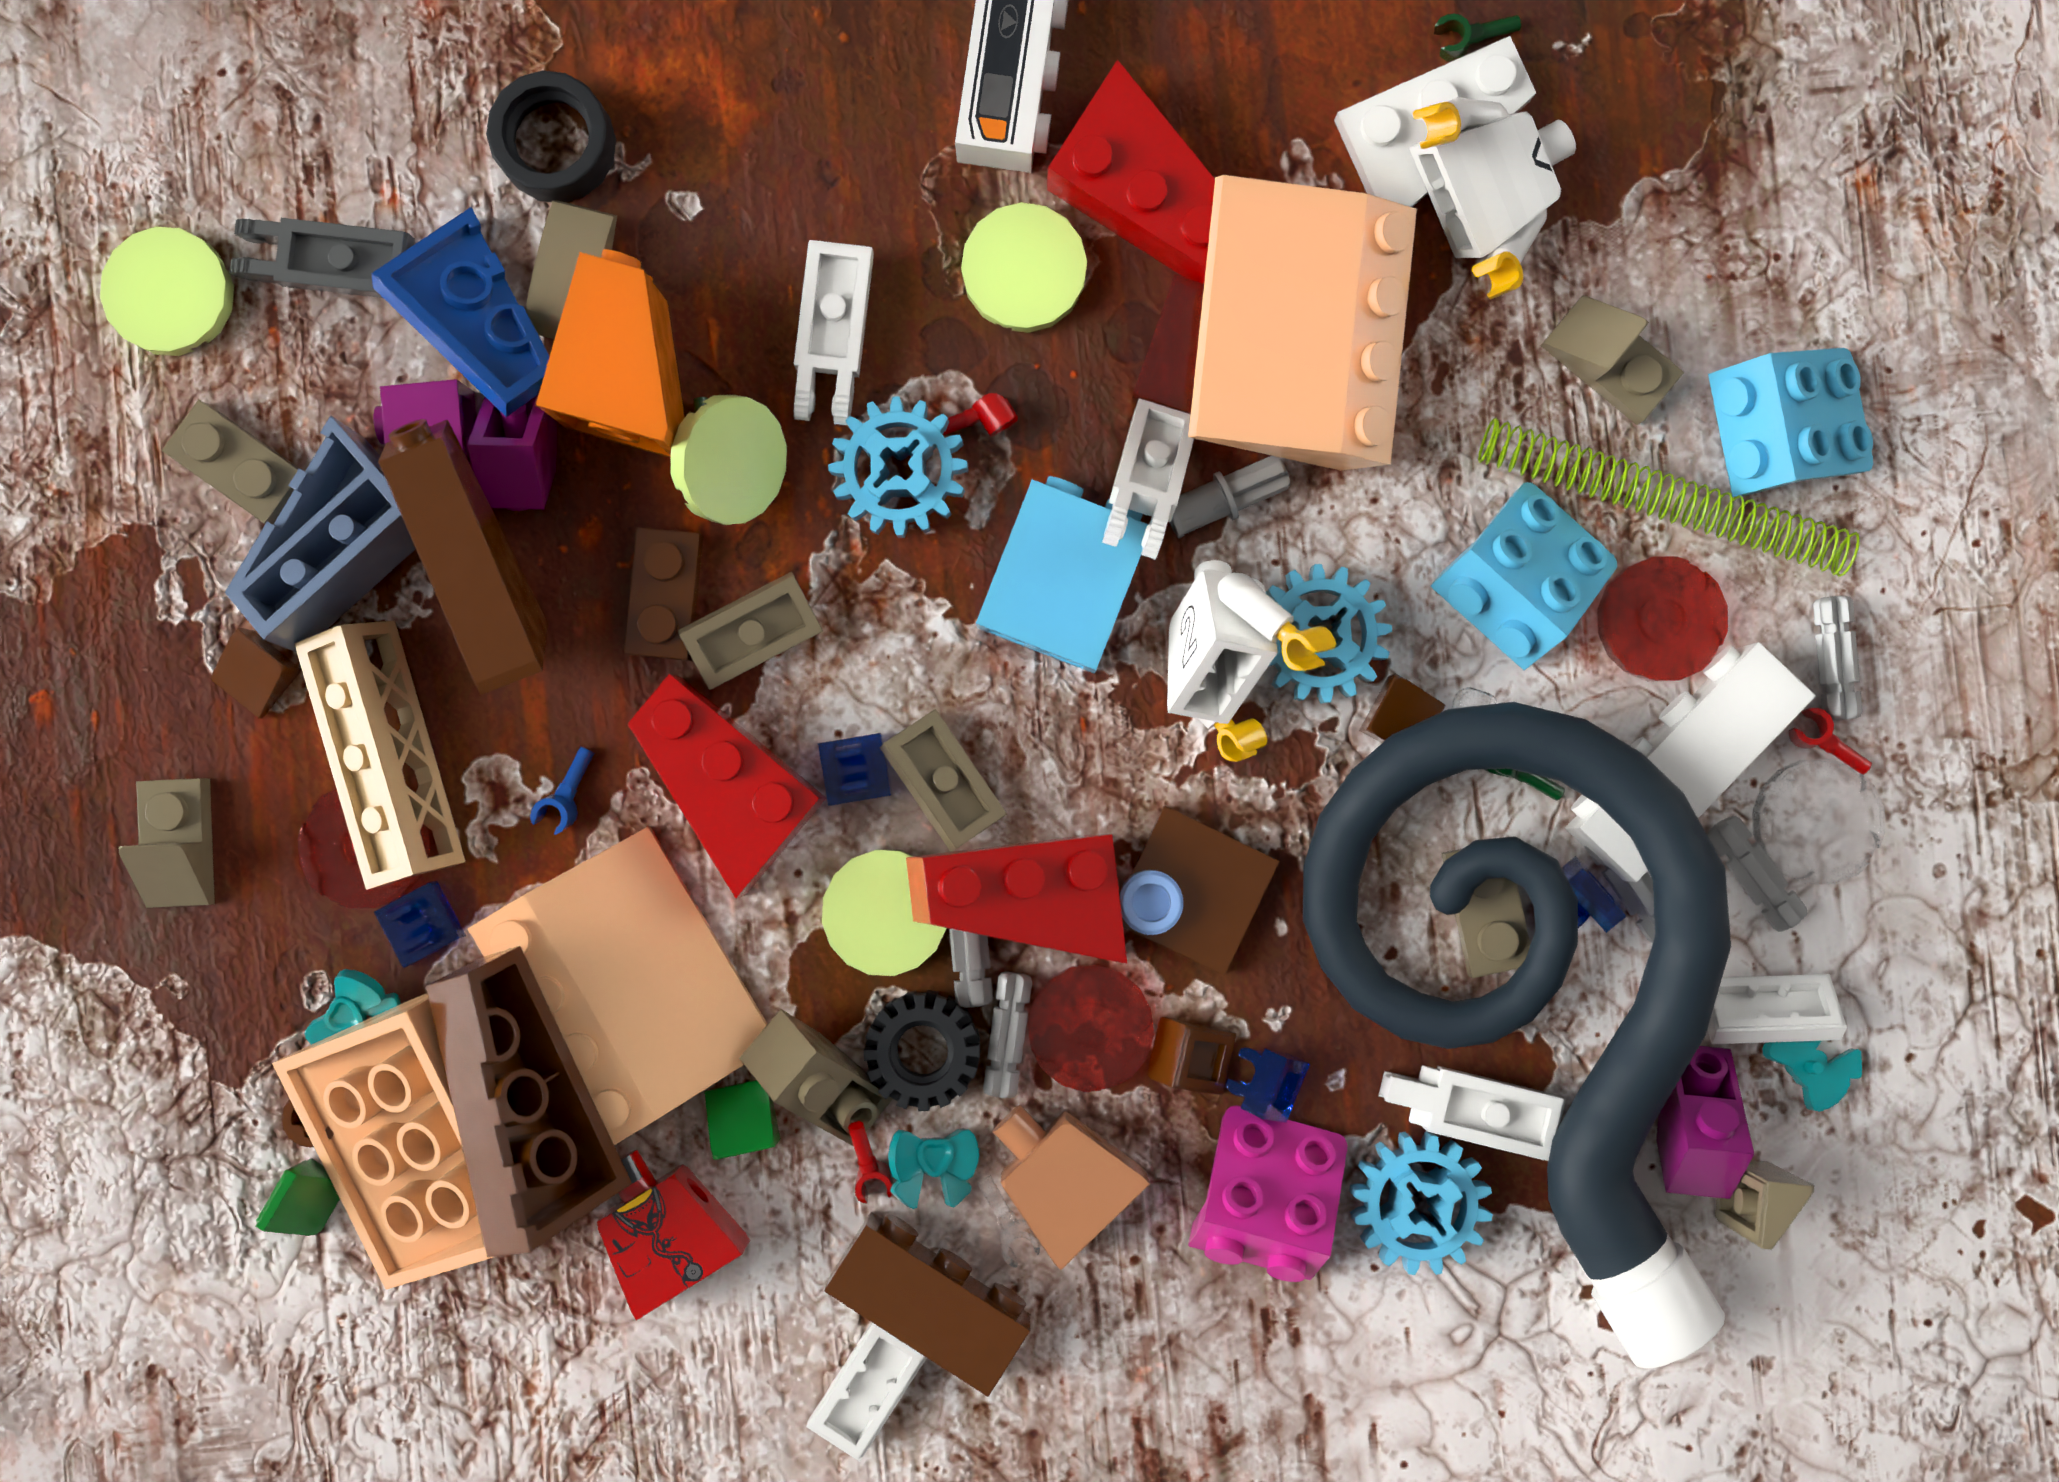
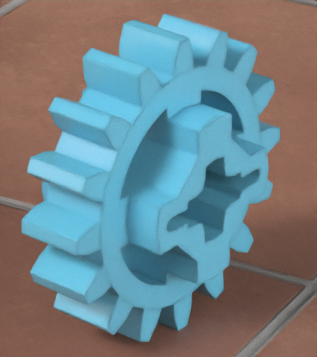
(919, 446)
(1346, 654)
(1442, 1190)

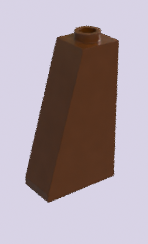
(465, 555)

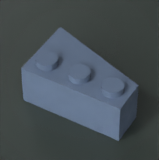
(325, 546)

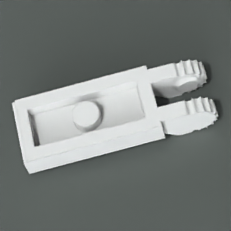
(832, 323)
(1150, 473)

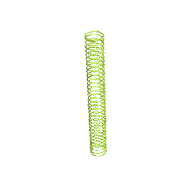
(1834, 557)

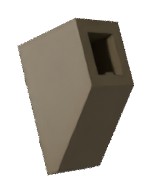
(813, 1077)

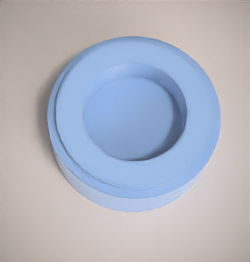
(1151, 902)

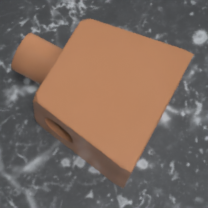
(1066, 1180)

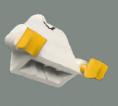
(1490, 181)
(1222, 647)

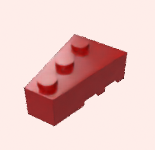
(1137, 176)
(724, 781)
(1028, 893)

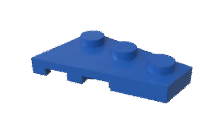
(465, 309)

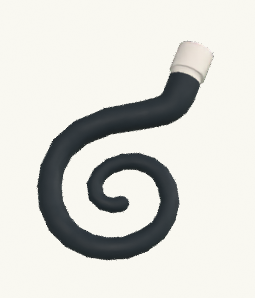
(1636, 1271)

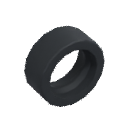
(521, 99)

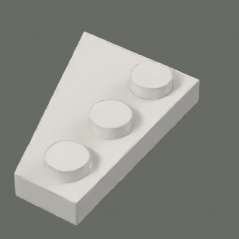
(1384, 127)

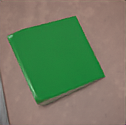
(740, 1120)
(299, 1201)

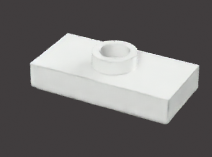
(1776, 1010)
(865, 1391)

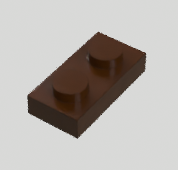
(662, 592)

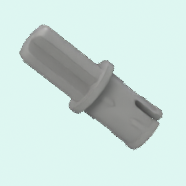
(1229, 494)

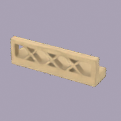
(370, 753)

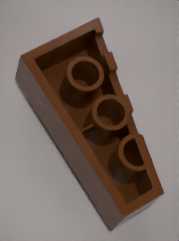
(519, 1106)

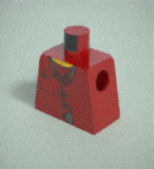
(666, 1235)

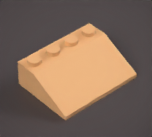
(1302, 322)
(631, 980)
(393, 1141)

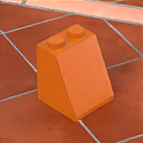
(615, 357)

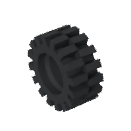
(915, 1088)

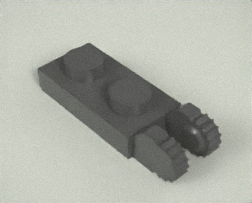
(319, 254)

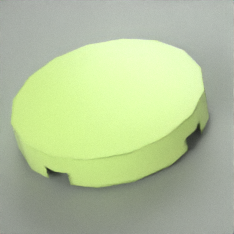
(1024, 267)
(166, 291)
(729, 459)
(872, 918)

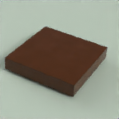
(1218, 884)

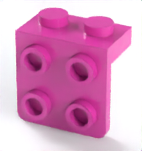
(1272, 1196)

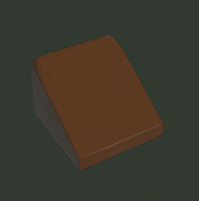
(253, 671)
(1398, 707)
(1191, 1056)

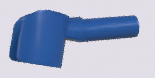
(565, 793)

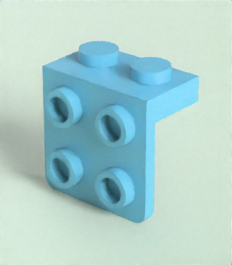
(1791, 419)
(1527, 576)

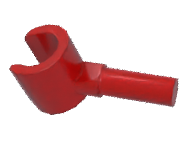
(991, 410)
(1828, 741)
(867, 1163)

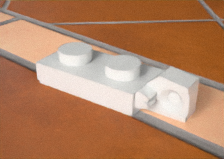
(1478, 1109)

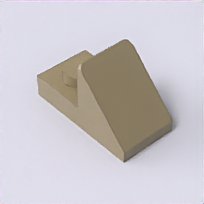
(1612, 358)
(175, 843)

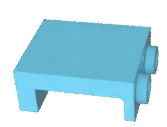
(1058, 579)

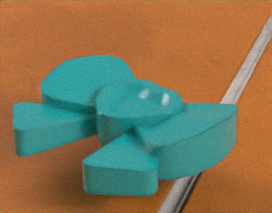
(354, 1000)
(1821, 1080)
(948, 1157)

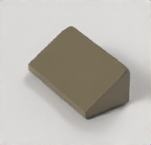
(1764, 1203)

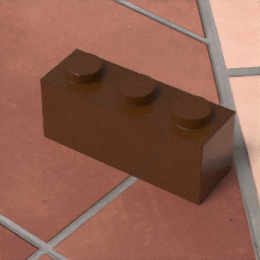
(930, 1301)

